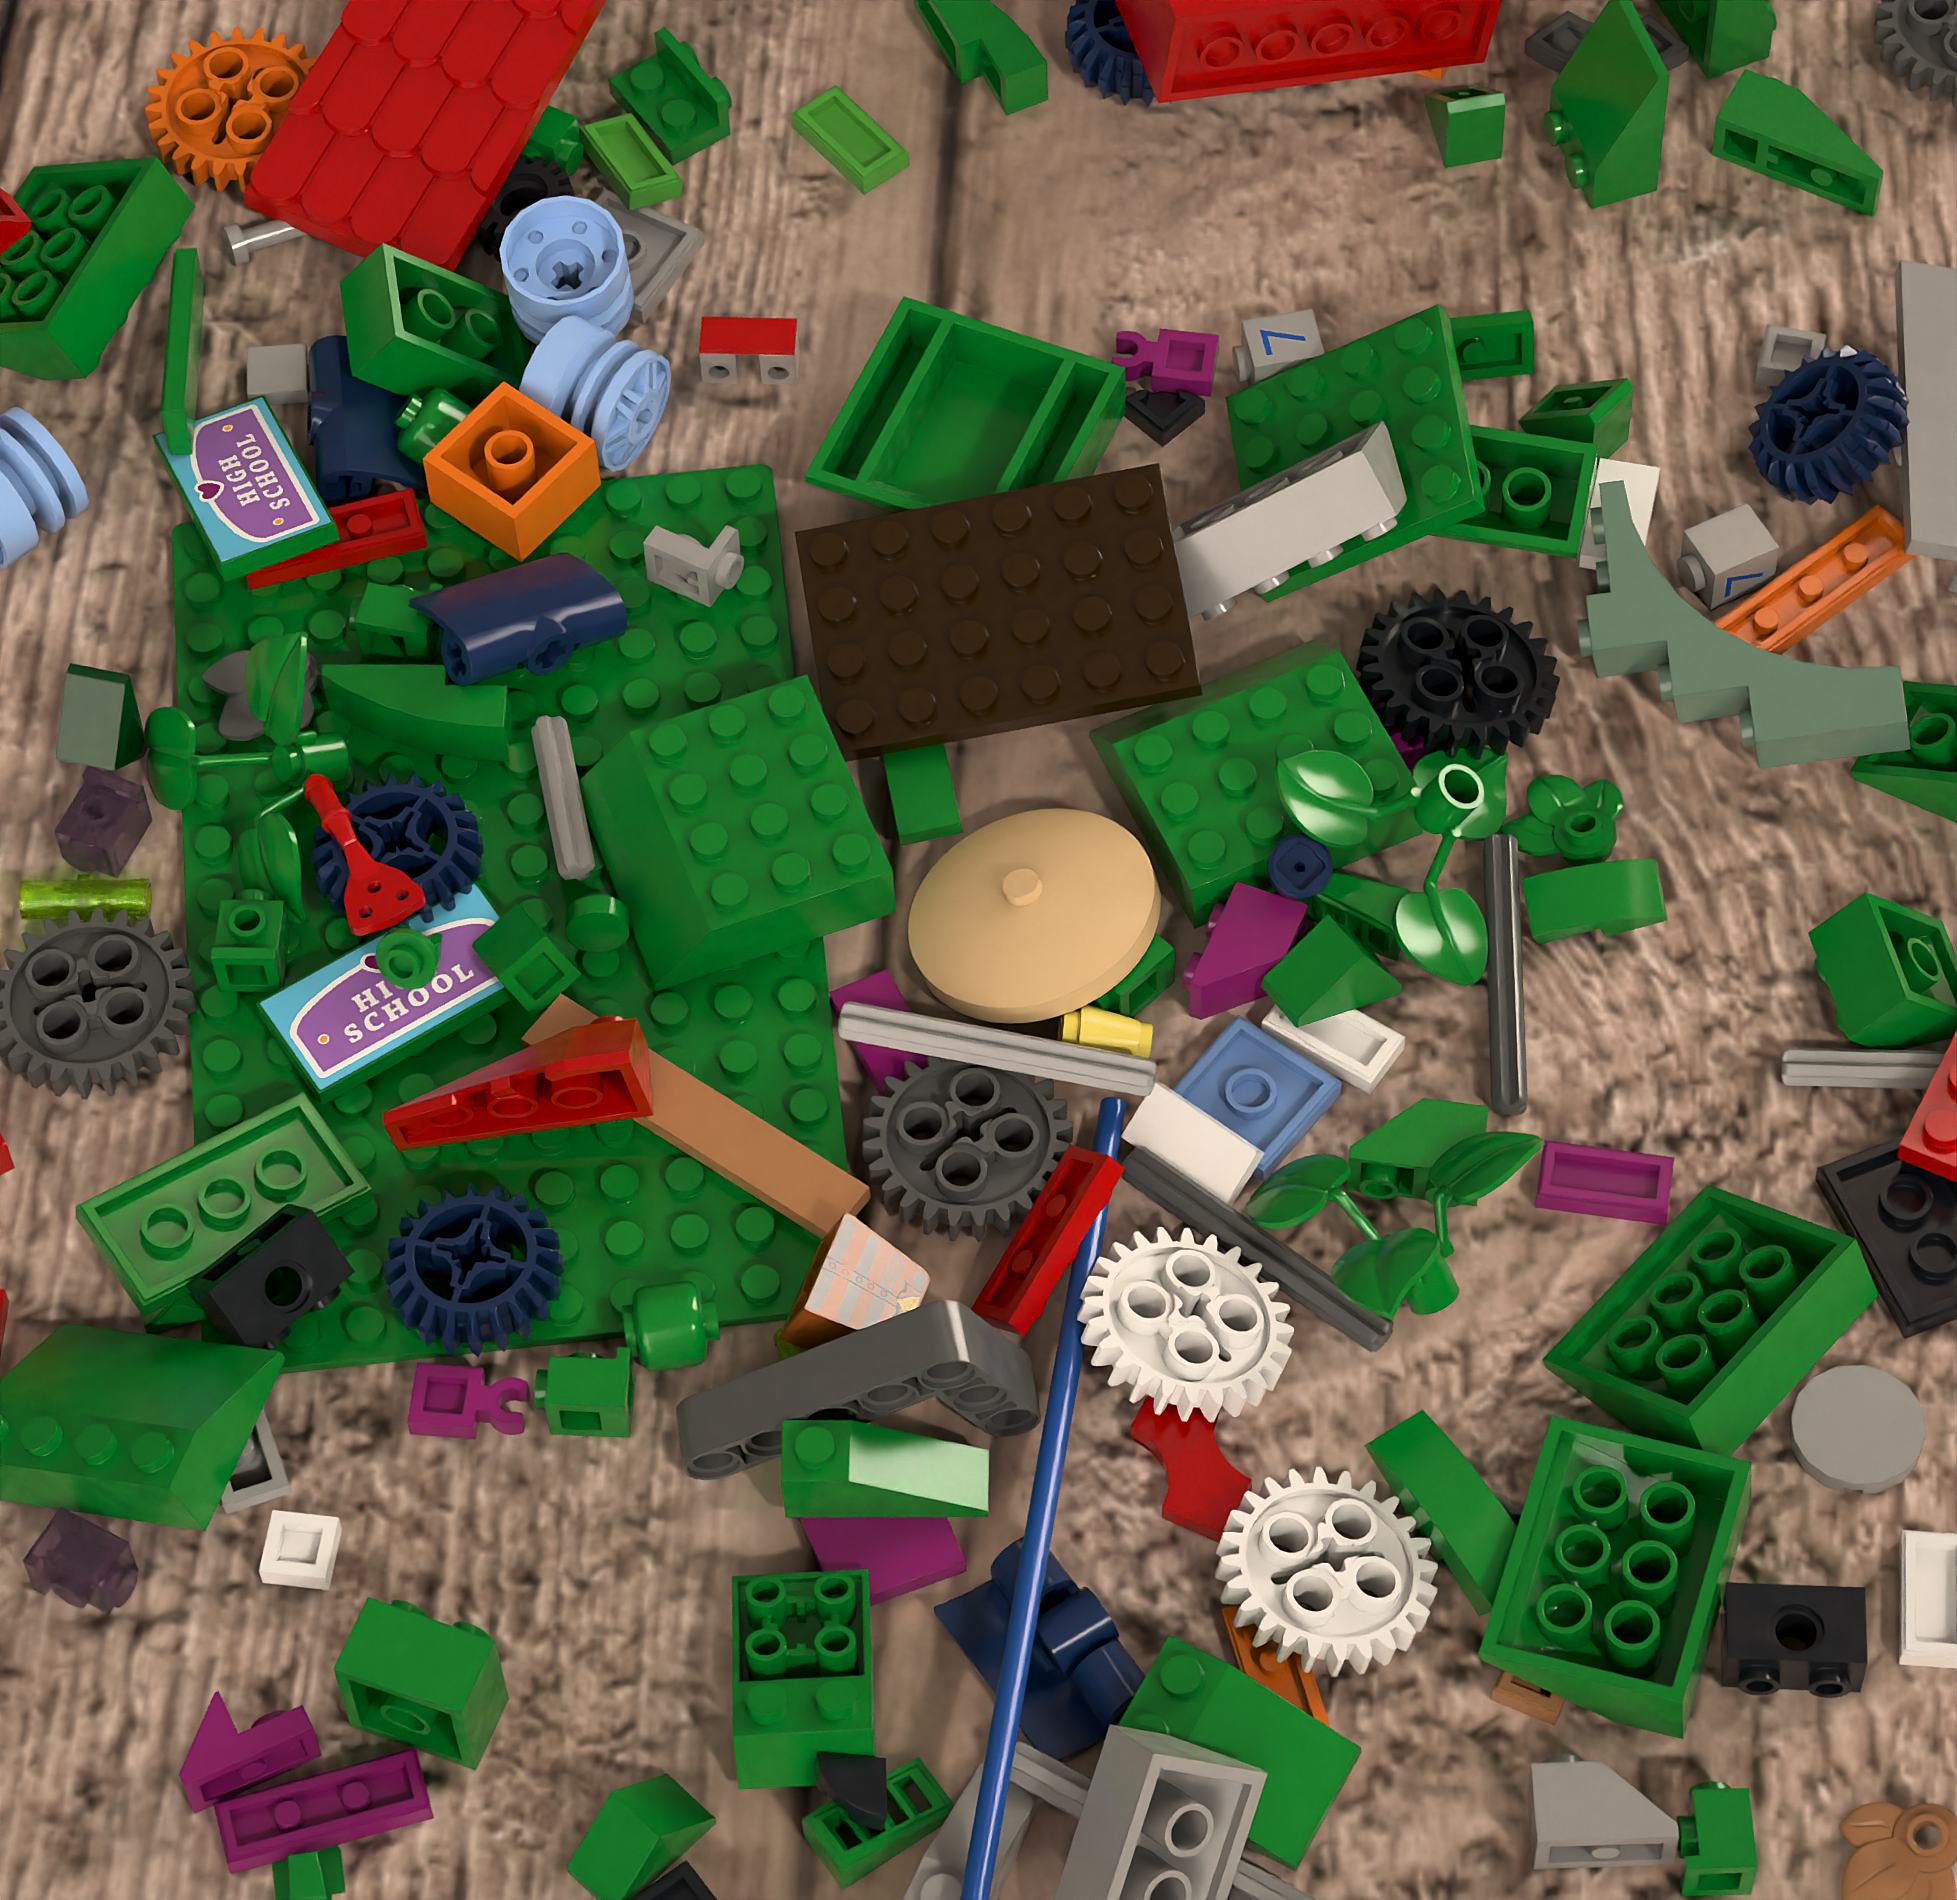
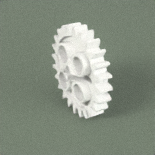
(1185, 1324)
(1326, 1571)

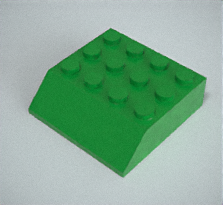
(966, 414)
(1205, 767)
(735, 833)

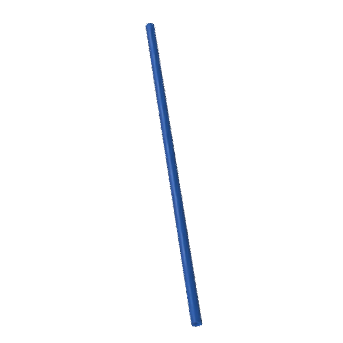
(1036, 1543)

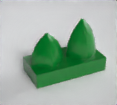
(1494, 344)

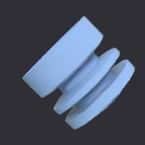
(565, 262)
(599, 387)
(35, 485)

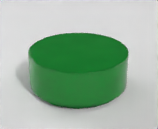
(597, 923)

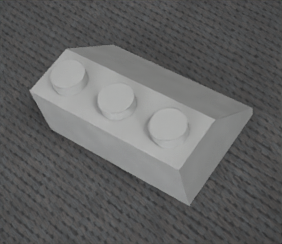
(1160, 1821)

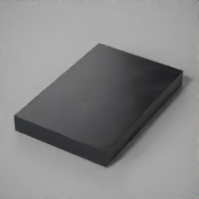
(1903, 1229)

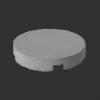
(1857, 1429)

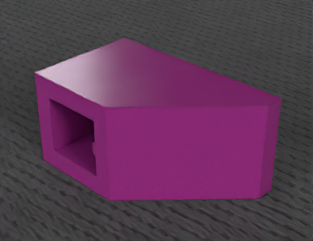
(1244, 945)

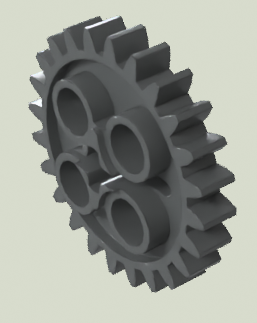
(1920, 42)
(93, 1002)
(964, 1144)

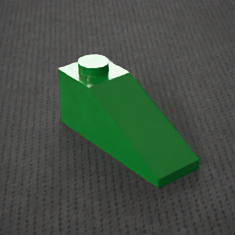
(1792, 141)
(878, 1472)

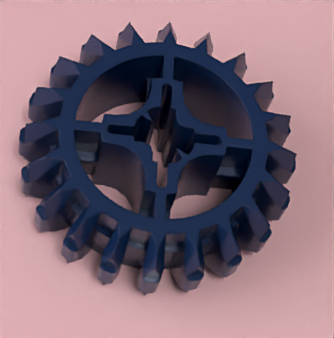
(1104, 51)
(1828, 425)
(395, 831)
(496, 1293)

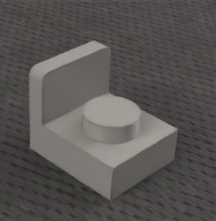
(690, 568)

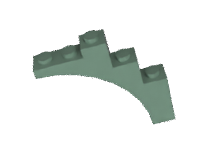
(1784, 705)

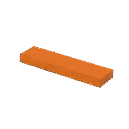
(1820, 583)

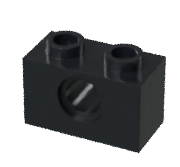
(234, 1285)
(1822, 1616)

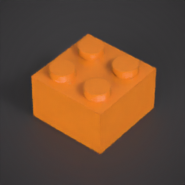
(512, 471)

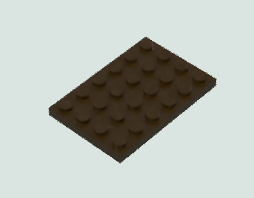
(997, 613)

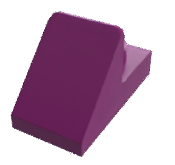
(230, 1763)

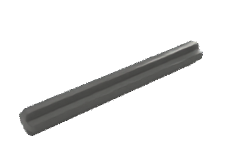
(1505, 975)
(1280, 1263)

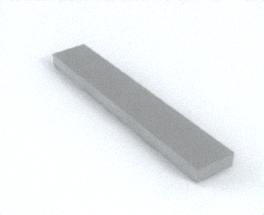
(1929, 379)

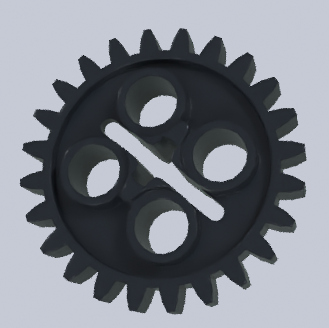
(1484, 695)

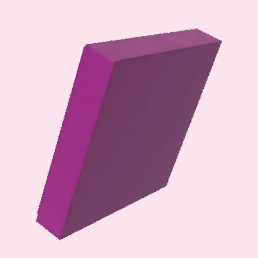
(896, 1550)

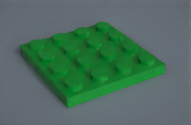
(1392, 375)

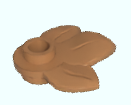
(1890, 1861)

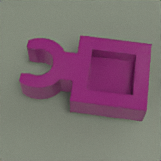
(1174, 362)
(455, 1399)

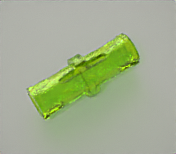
(55, 898)

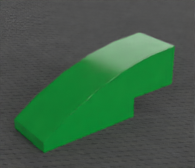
(987, 43)
(422, 709)
(1448, 1503)

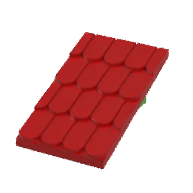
(416, 120)

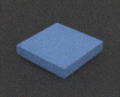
(1259, 1090)

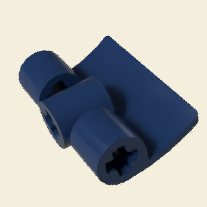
(353, 428)
(524, 616)
(1077, 1666)

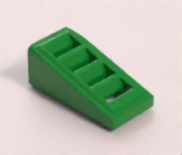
(1362, 908)
(852, 1864)

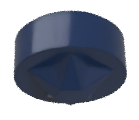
(1299, 867)

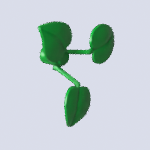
(274, 695)
(1455, 798)
(1412, 1260)

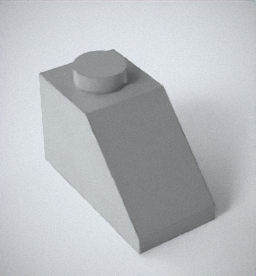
(1594, 1818)

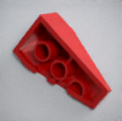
(558, 1083)

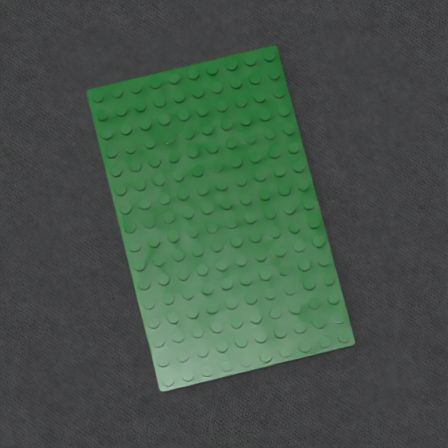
(756, 1032)

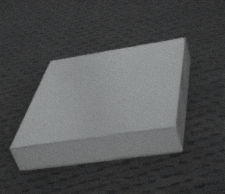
(655, 249)

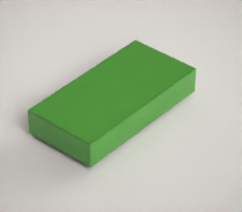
(850, 139)
(630, 161)

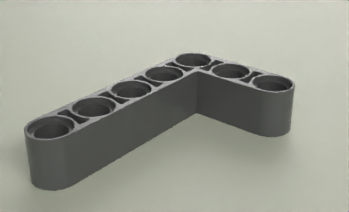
(863, 1377)

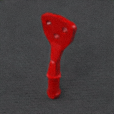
(365, 873)

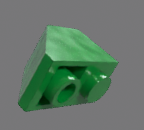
(1404, 1149)

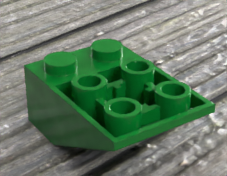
(800, 1674)

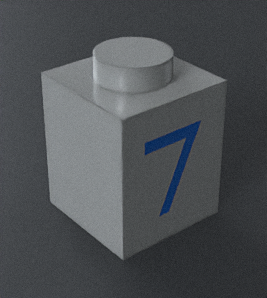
(1275, 345)
(1727, 557)

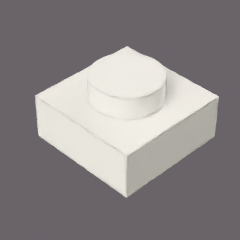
(300, 1550)

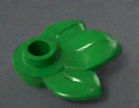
(1568, 820)

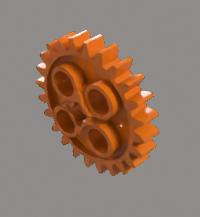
(224, 104)

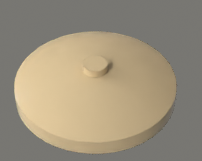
(1034, 916)

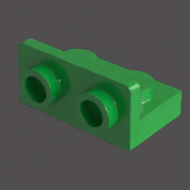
(674, 99)

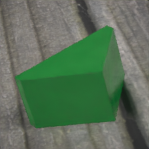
(1467, 124)
(1585, 413)
(1328, 975)
(638, 1838)

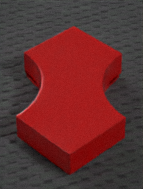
(1199, 1478)

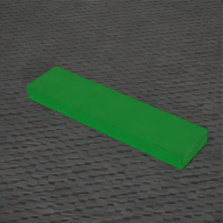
(182, 352)

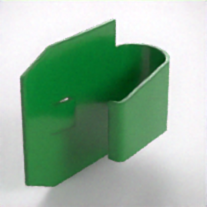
(309, 1875)

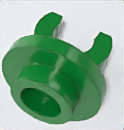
(409, 957)

